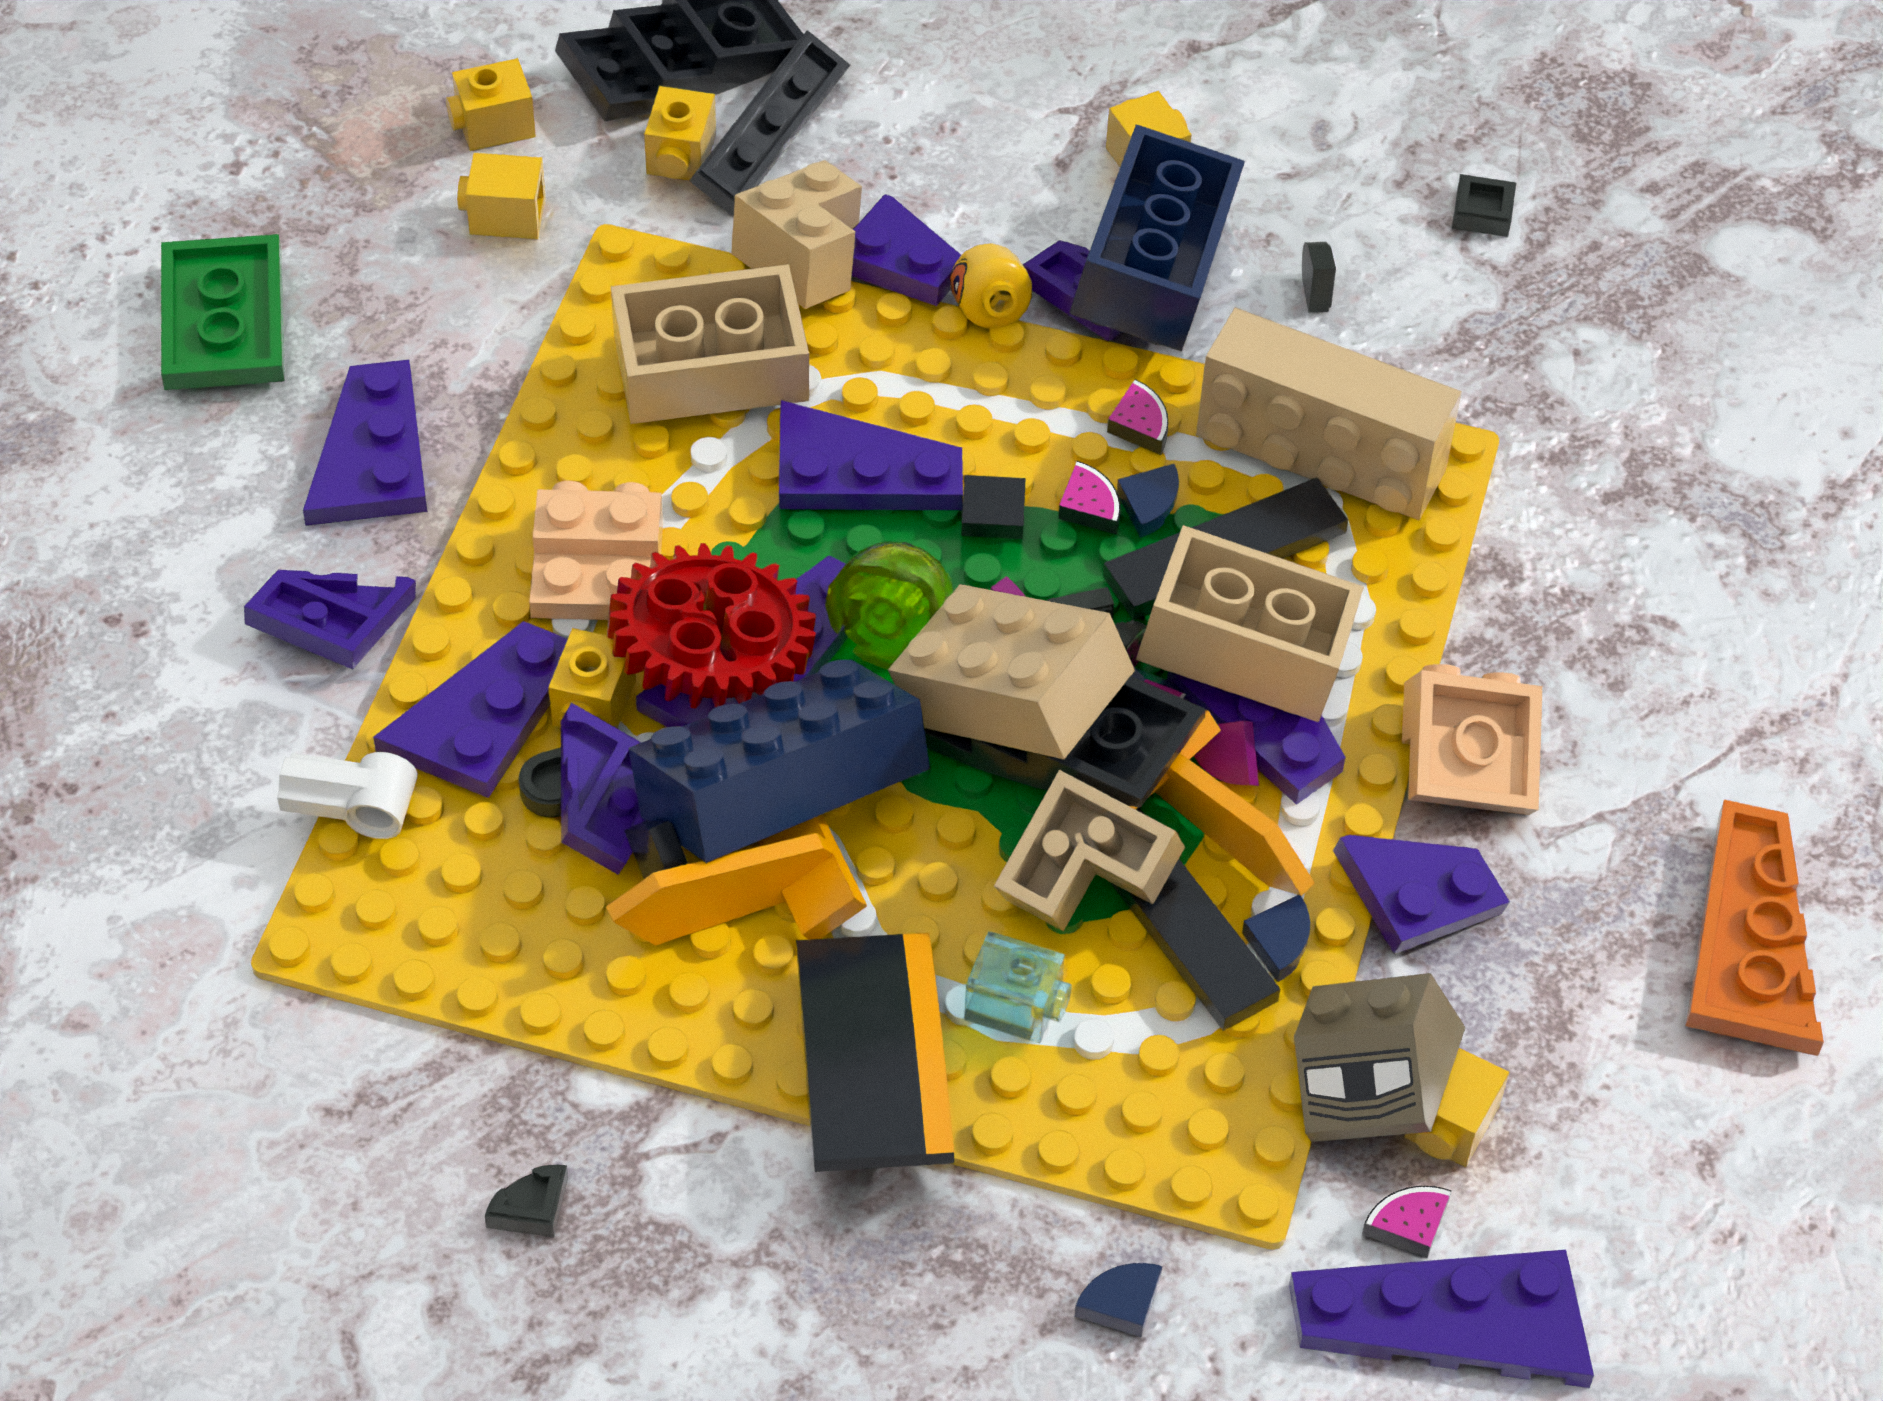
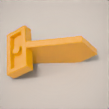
(1230, 819)
(788, 867)

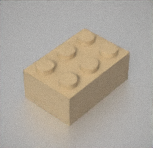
(710, 343)
(1250, 623)
(1014, 670)

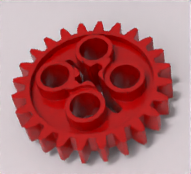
(710, 625)

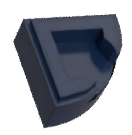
(1149, 497)
(1280, 936)
(1121, 1297)

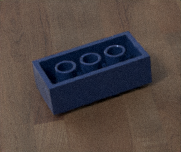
(1157, 238)
(779, 758)

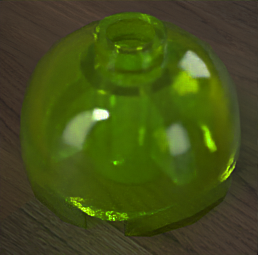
(886, 598)

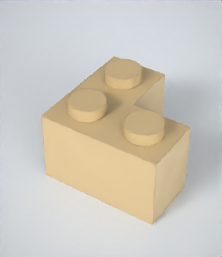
(802, 223)
(1083, 835)

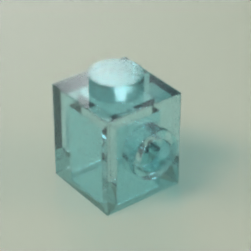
(1016, 987)

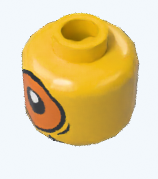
(991, 285)

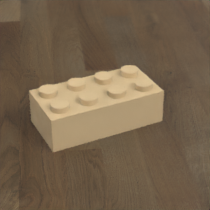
(1327, 413)

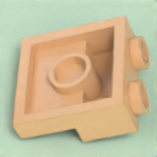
(587, 544)
(1473, 739)

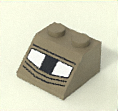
(1375, 1056)

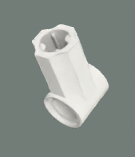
(365, 794)

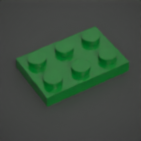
(222, 312)

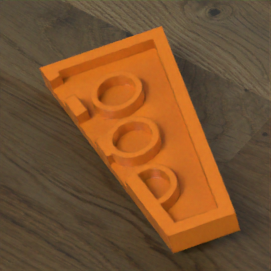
(1752, 937)

